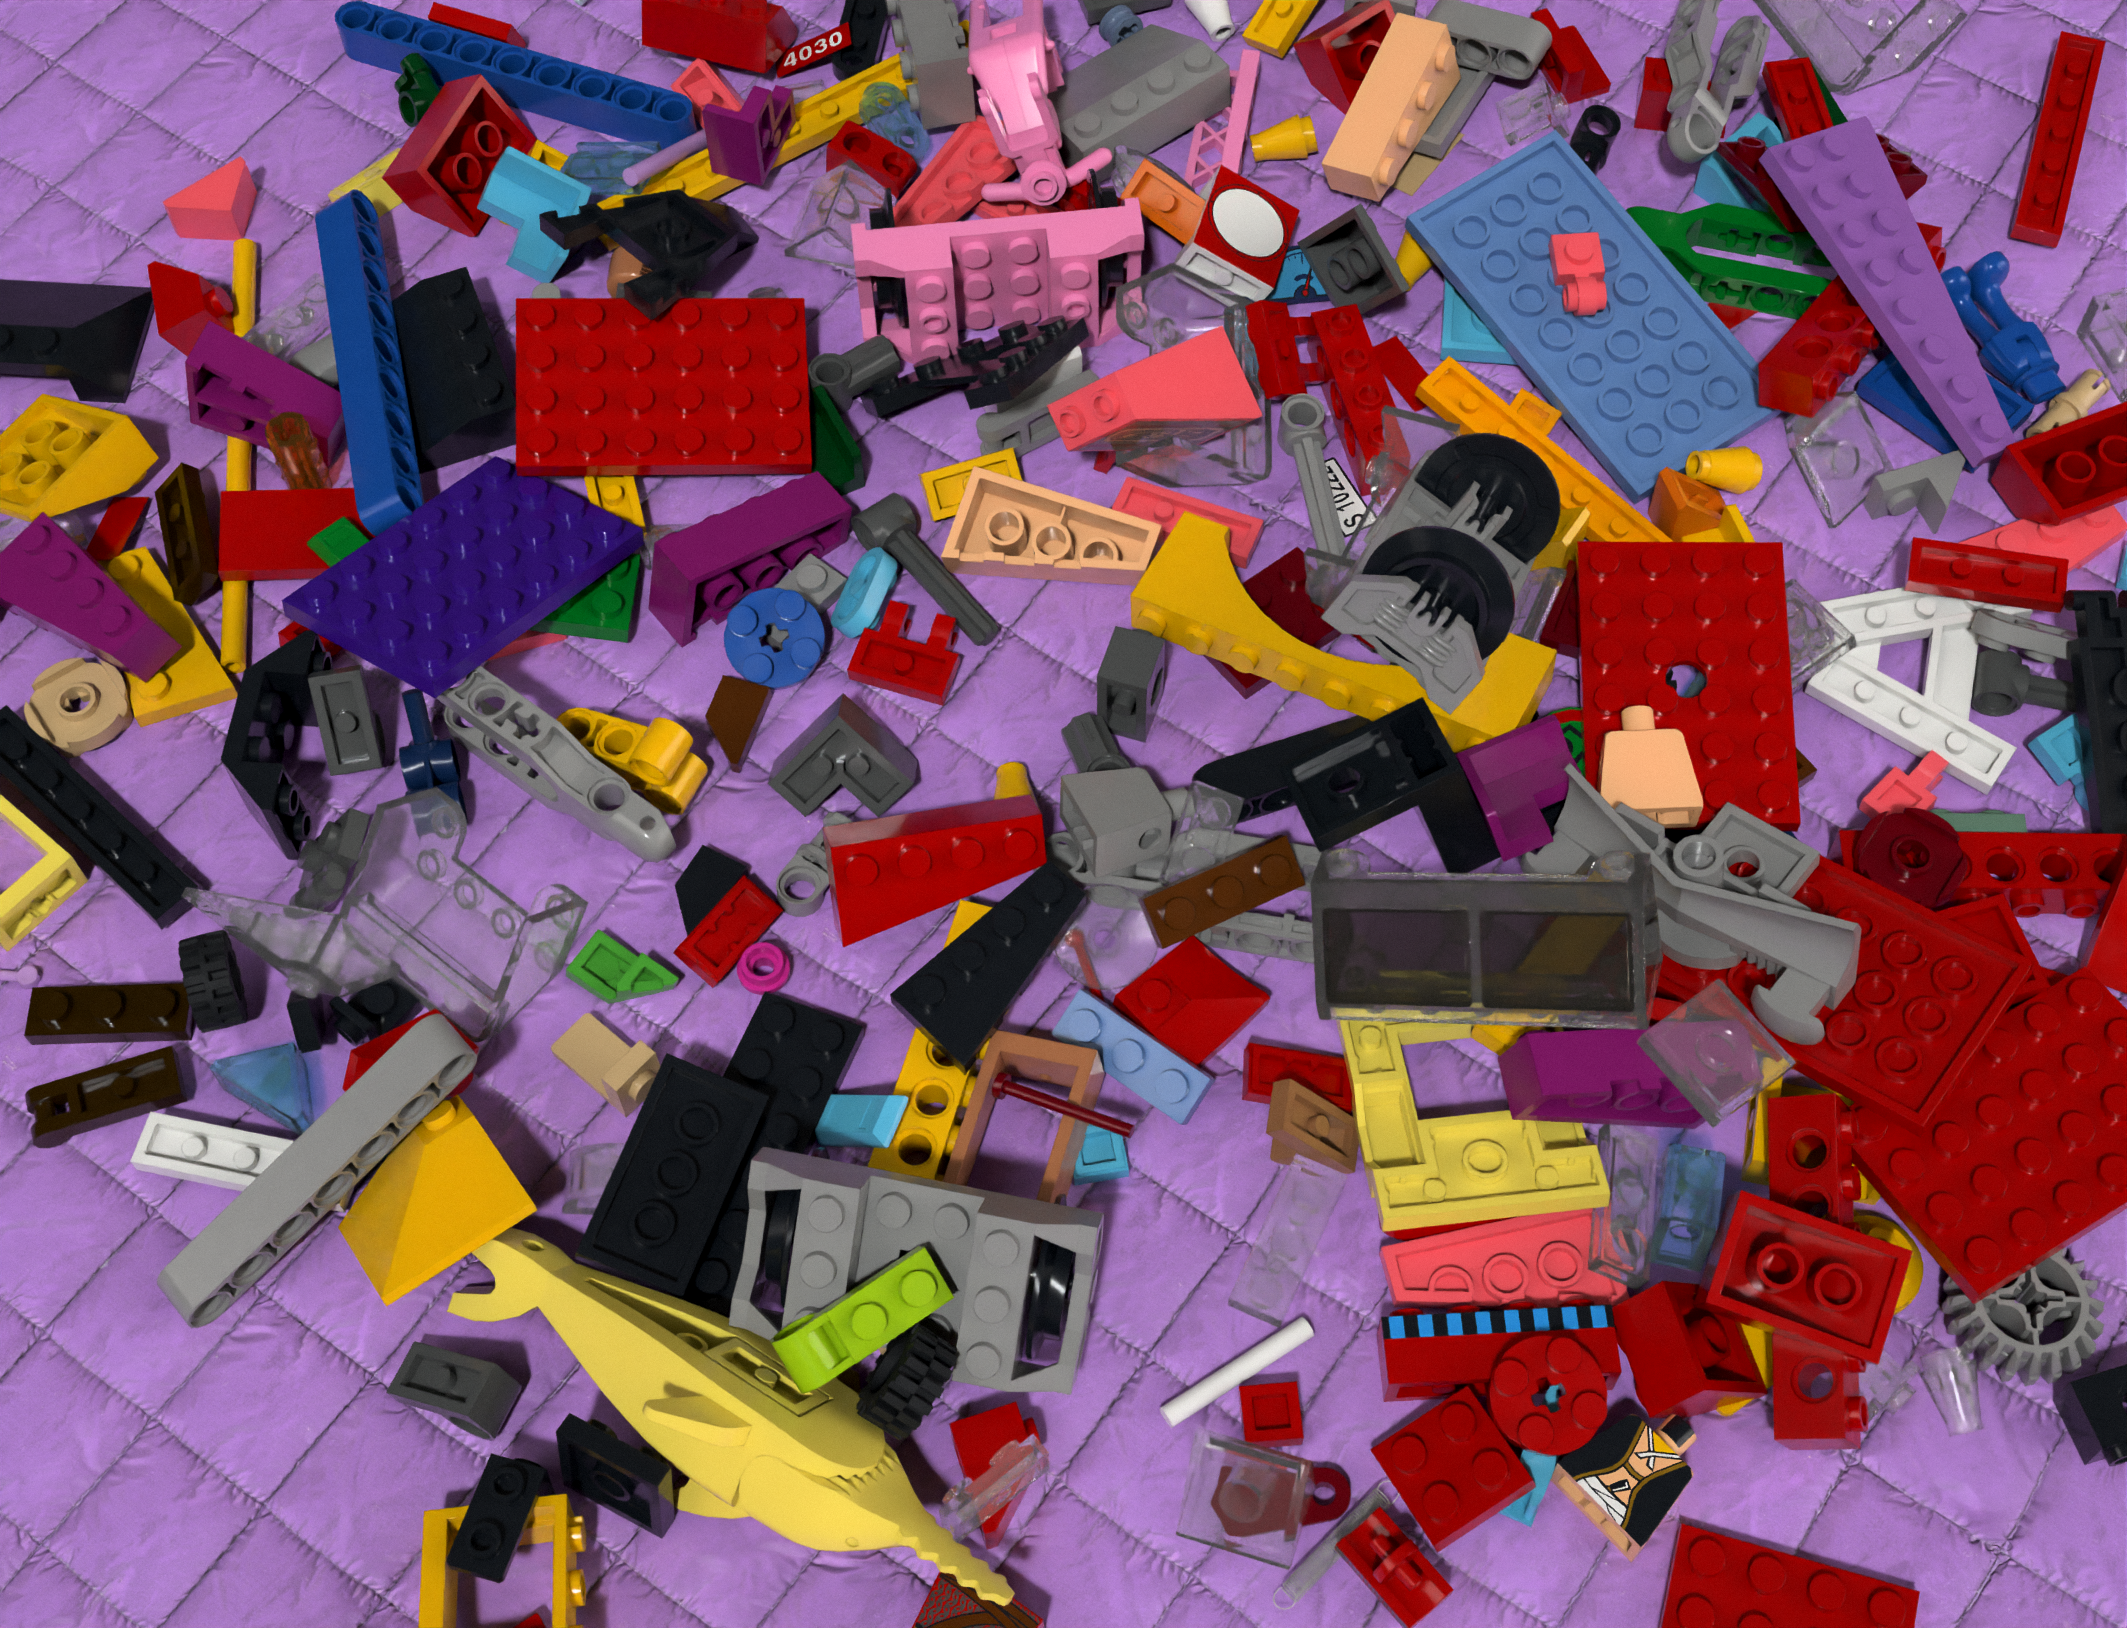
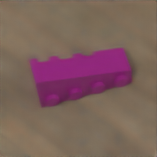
(742, 551)
(1591, 1080)

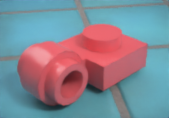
(1580, 269)

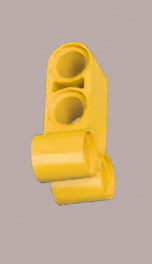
(648, 758)

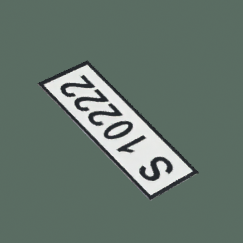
(1347, 499)

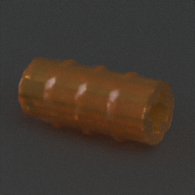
(297, 452)

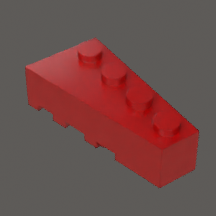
(925, 860)

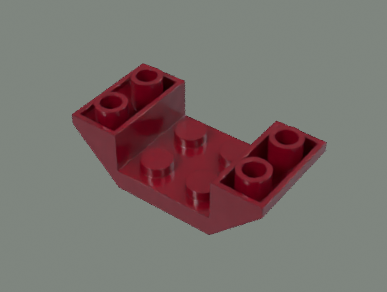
(1743, 161)

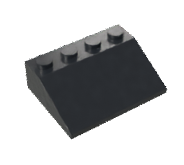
(452, 373)

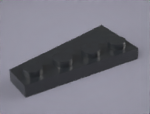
(977, 977)

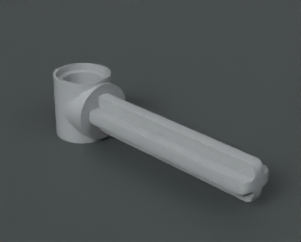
(1306, 447)

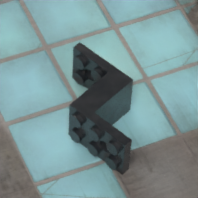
(1399, 767)

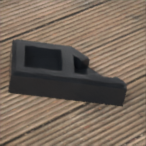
(705, 884)
(307, 1021)

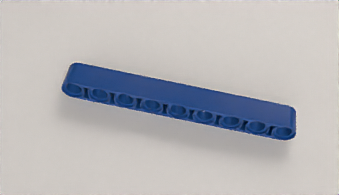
(518, 75)
(368, 363)

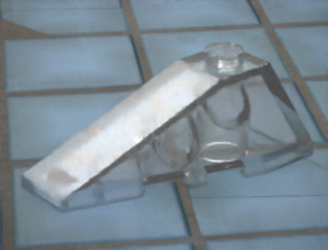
(305, 945)

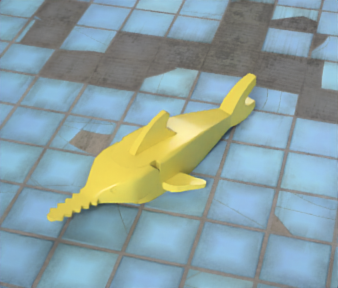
(725, 1411)

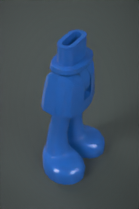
(2019, 349)

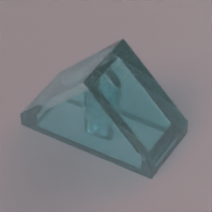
(270, 1082)

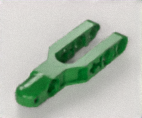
(1710, 229)

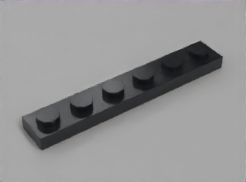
(91, 822)

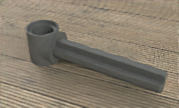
(893, 528)
(2005, 684)

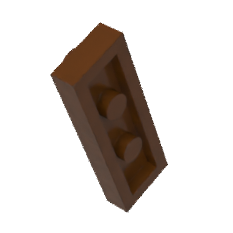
(1221, 891)

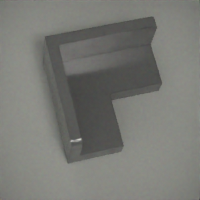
(845, 750)

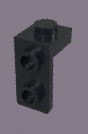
(498, 1517)

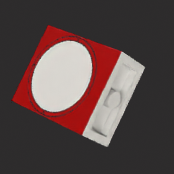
(1239, 236)

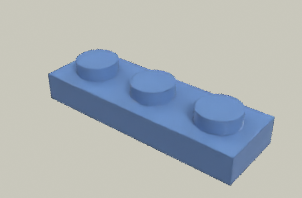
(1135, 1056)

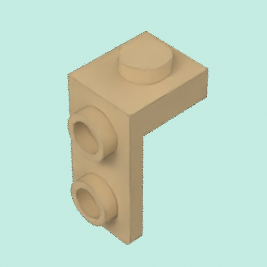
(607, 1063)

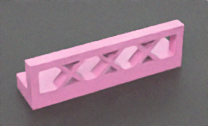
(1233, 139)

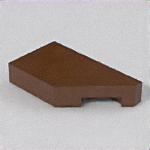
(736, 717)

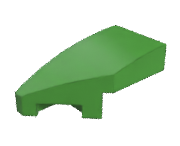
(617, 973)

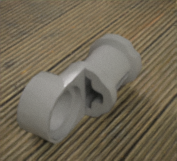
(811, 866)

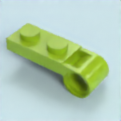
(861, 1321)

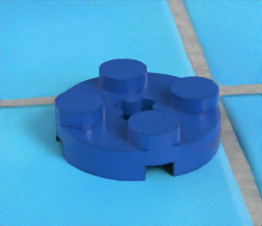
(748, 625)

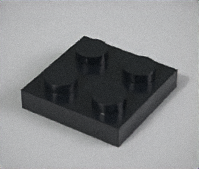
(616, 1474)

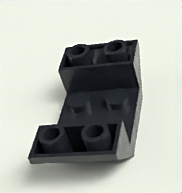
(267, 707)

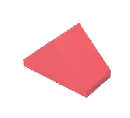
(215, 205)

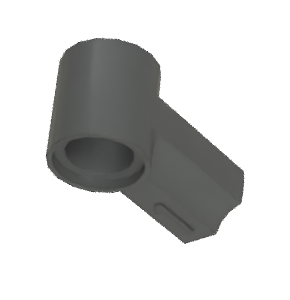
(853, 371)
(1091, 744)

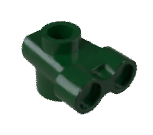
(415, 89)

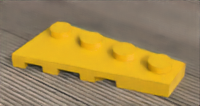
(192, 675)

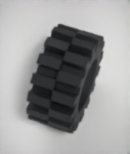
(906, 1381)

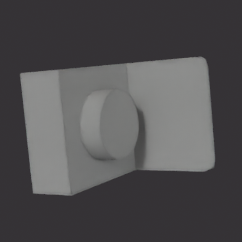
(1923, 484)

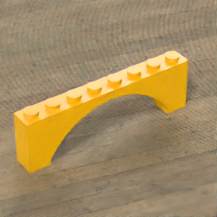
(1200, 604)

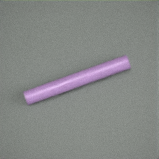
(665, 158)

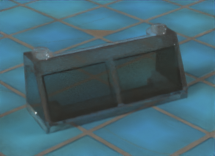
(1486, 944)

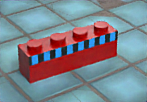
(1446, 1352)

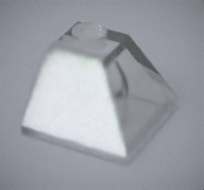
(1837, 455)

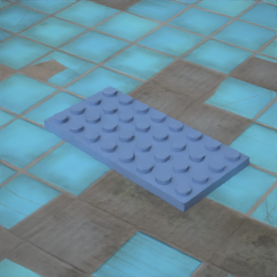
(1633, 379)

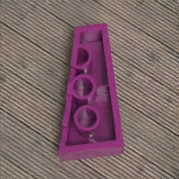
(71, 594)

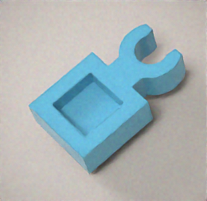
(2062, 757)

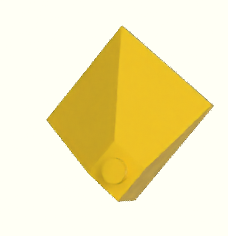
(68, 457)
(433, 1202)

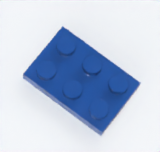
(1897, 396)

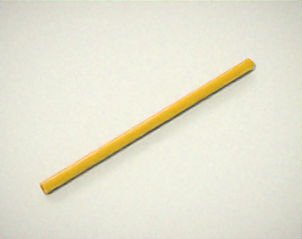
(238, 463)

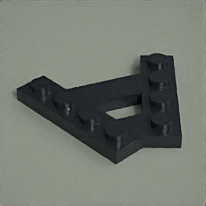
(995, 367)

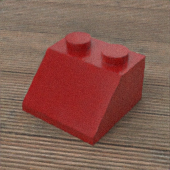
(1344, 49)
(1684, 1355)

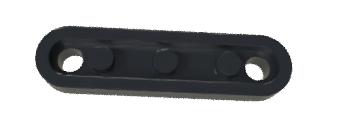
(867, 28)

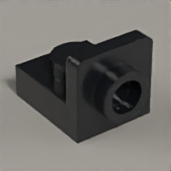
(374, 1011)

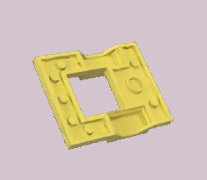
(1462, 1163)

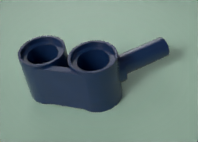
(428, 759)

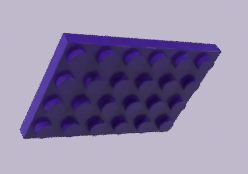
(463, 575)

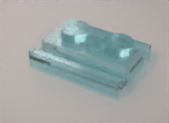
(603, 163)

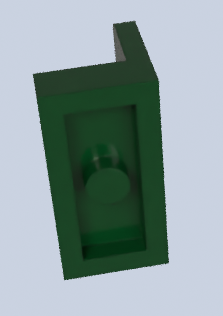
(833, 447)

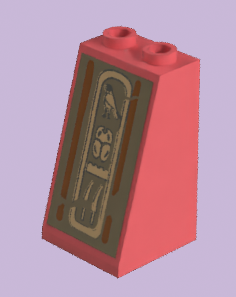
(1181, 391)

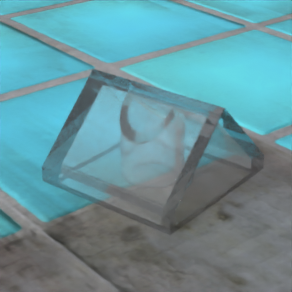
(827, 212)
(1245, 1498)

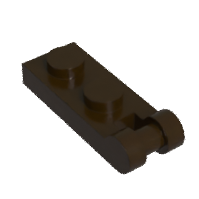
(105, 1096)

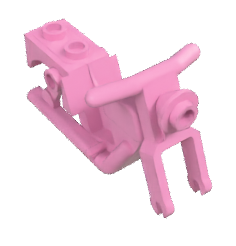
(1016, 72)

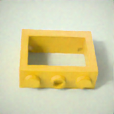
(549, 1522)

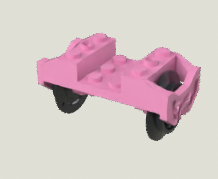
(996, 271)

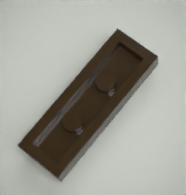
(186, 534)
(109, 1014)

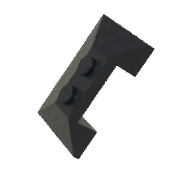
(75, 333)

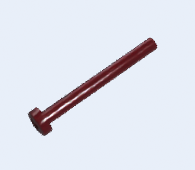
(1004, 1086)

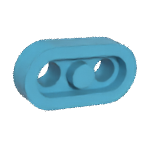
(864, 593)

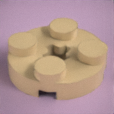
(82, 730)

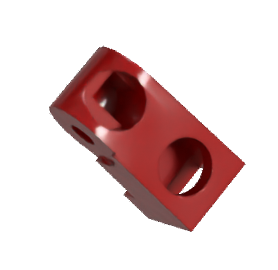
(872, 153)

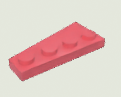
(954, 177)
(2075, 540)
(1500, 1264)

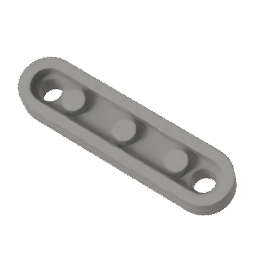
(2038, 639)

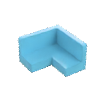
(516, 195)

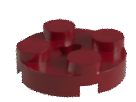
(1916, 832)

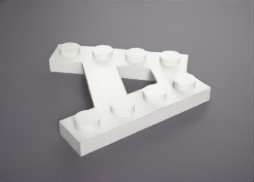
(1911, 720)

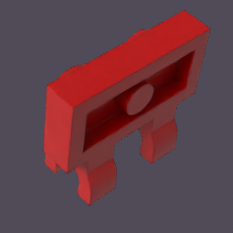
(1276, 351)
(906, 666)

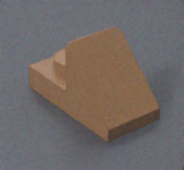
(1310, 1127)

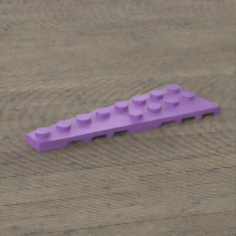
(1866, 230)

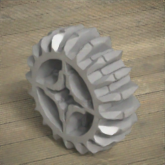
(2050, 1294)

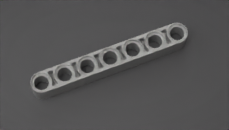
(316, 1170)

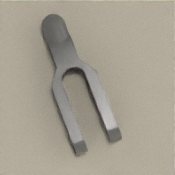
(1695, 111)
(569, 774)
(1243, 933)

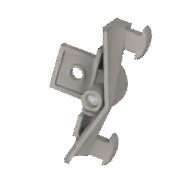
(1714, 916)

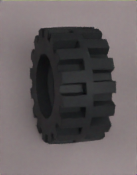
(212, 981)

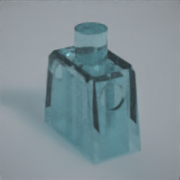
(1690, 1197)

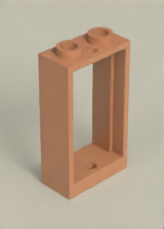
(1039, 1061)

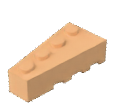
(1392, 107)
(1042, 534)

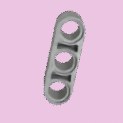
(1493, 38)

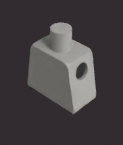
(1118, 817)

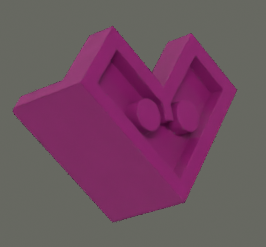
(749, 140)
(1516, 779)

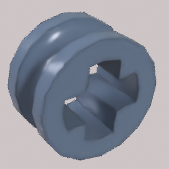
(1119, 24)

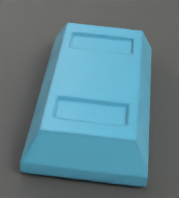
(860, 1120)

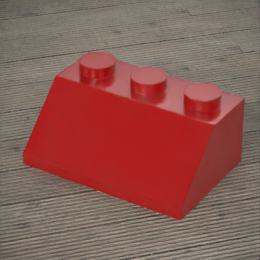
(720, 31)
(453, 153)
(2067, 469)

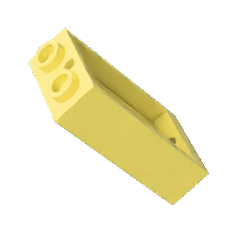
(41, 887)

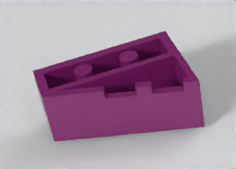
(242, 387)

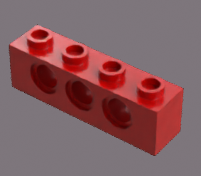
(1353, 384)

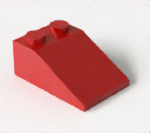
(1802, 1277)

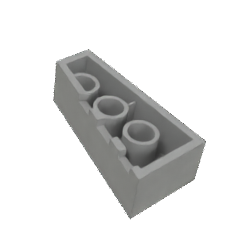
(933, 61)

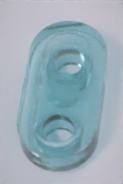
(893, 120)

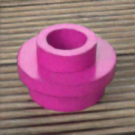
(763, 955)

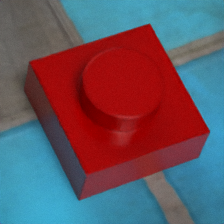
(1271, 1414)

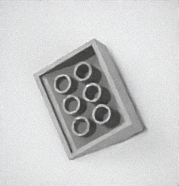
(1139, 94)

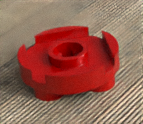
(1561, 1364)

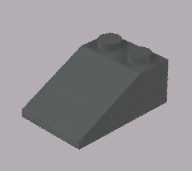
(1353, 262)

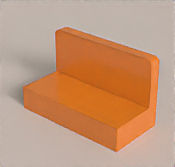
(1165, 200)

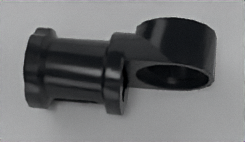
(1585, 140)

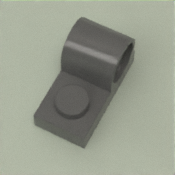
(346, 721)
(459, 1387)

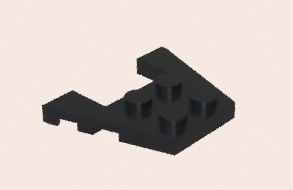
(659, 229)

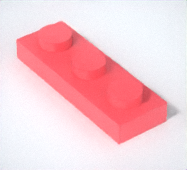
(1167, 507)

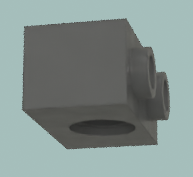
(1131, 682)

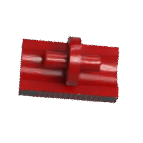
(1393, 1569)

